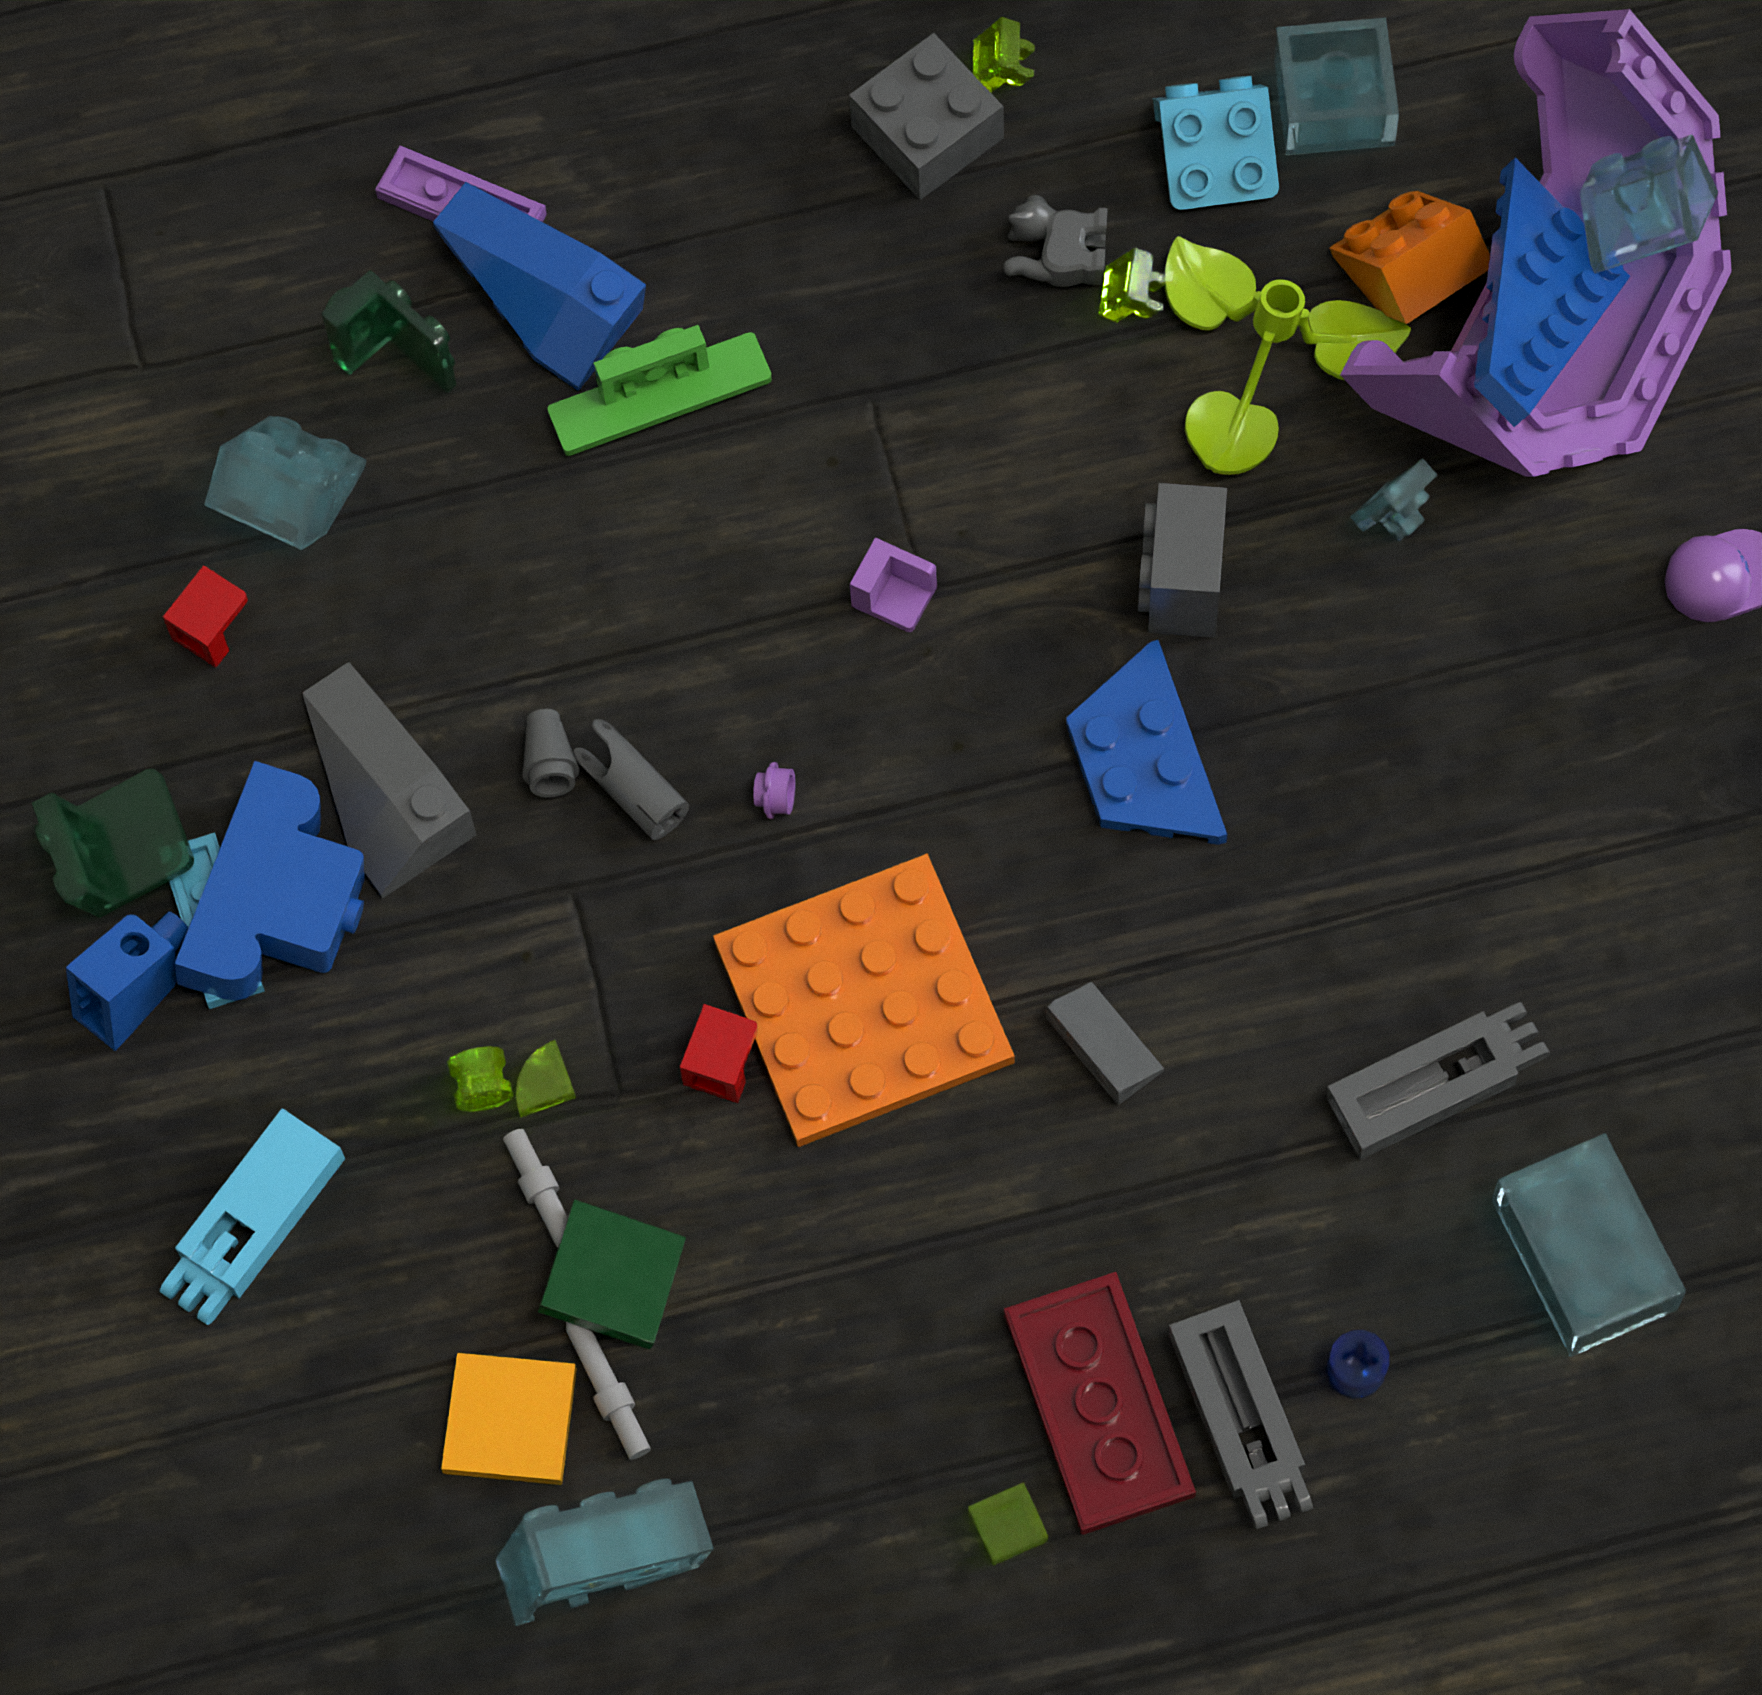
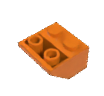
(1413, 254)

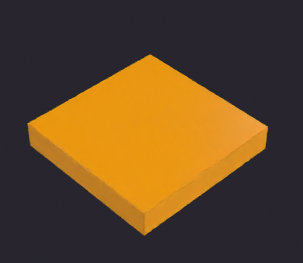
(509, 1418)

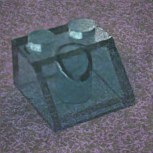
(1646, 201)

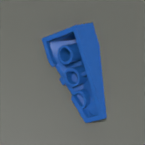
(549, 287)

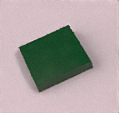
(612, 1274)

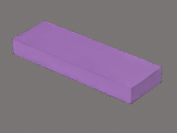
(428, 186)

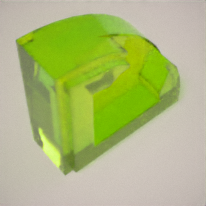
(543, 1081)

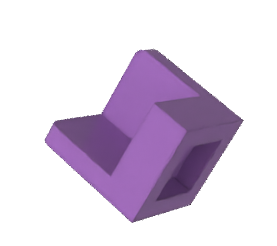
(893, 585)

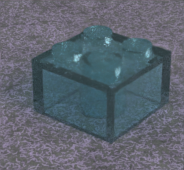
(1336, 86)

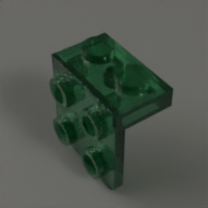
(372, 314)
(114, 843)

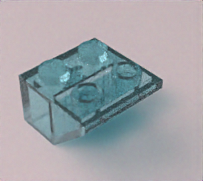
(283, 480)

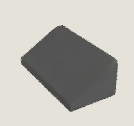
(1103, 1042)

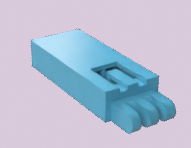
(265, 1194)

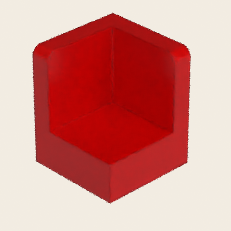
(204, 614)
(718, 1053)

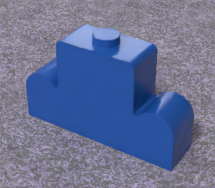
(271, 891)

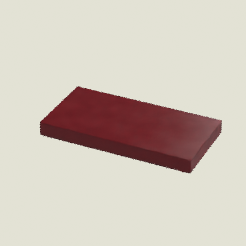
(1099, 1403)

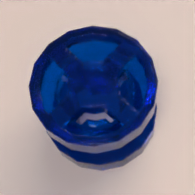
(1355, 1377)

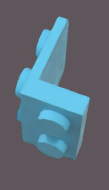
(1217, 143)

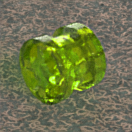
(480, 1079)

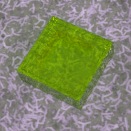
(1008, 1523)

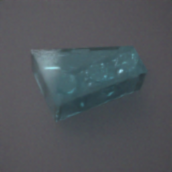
(603, 1546)

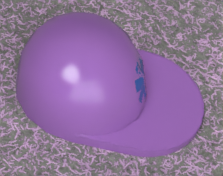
(1716, 575)

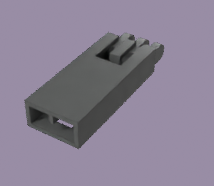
(1414, 1093)
(1235, 1397)

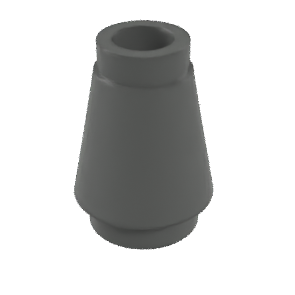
(548, 755)

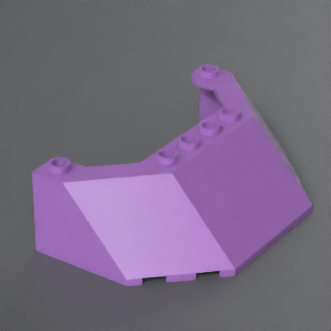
(1598, 94)

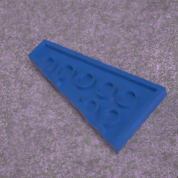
(1540, 295)

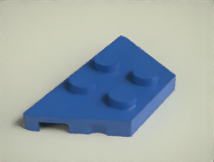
(1143, 754)

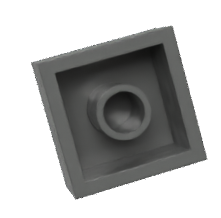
(927, 116)
(1183, 559)

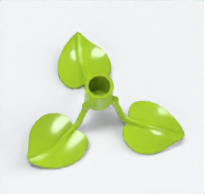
(1212, 284)

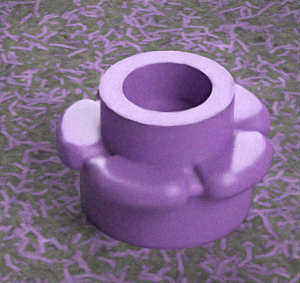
(775, 790)

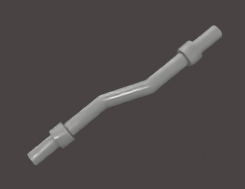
(612, 1397)

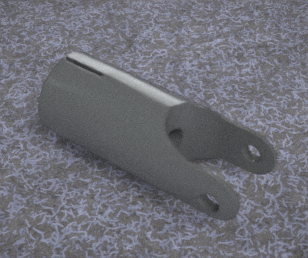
(634, 784)

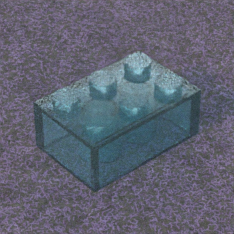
(1588, 1244)

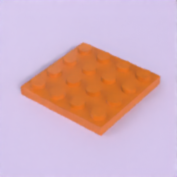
(863, 1000)

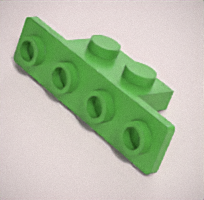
(656, 385)

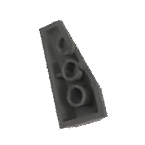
(383, 783)

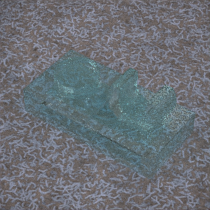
(1398, 502)

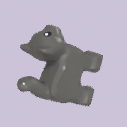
(1066, 237)

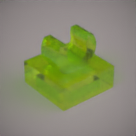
(998, 55)
(1127, 287)

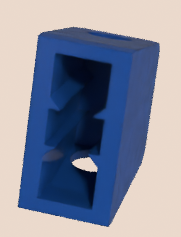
(125, 976)

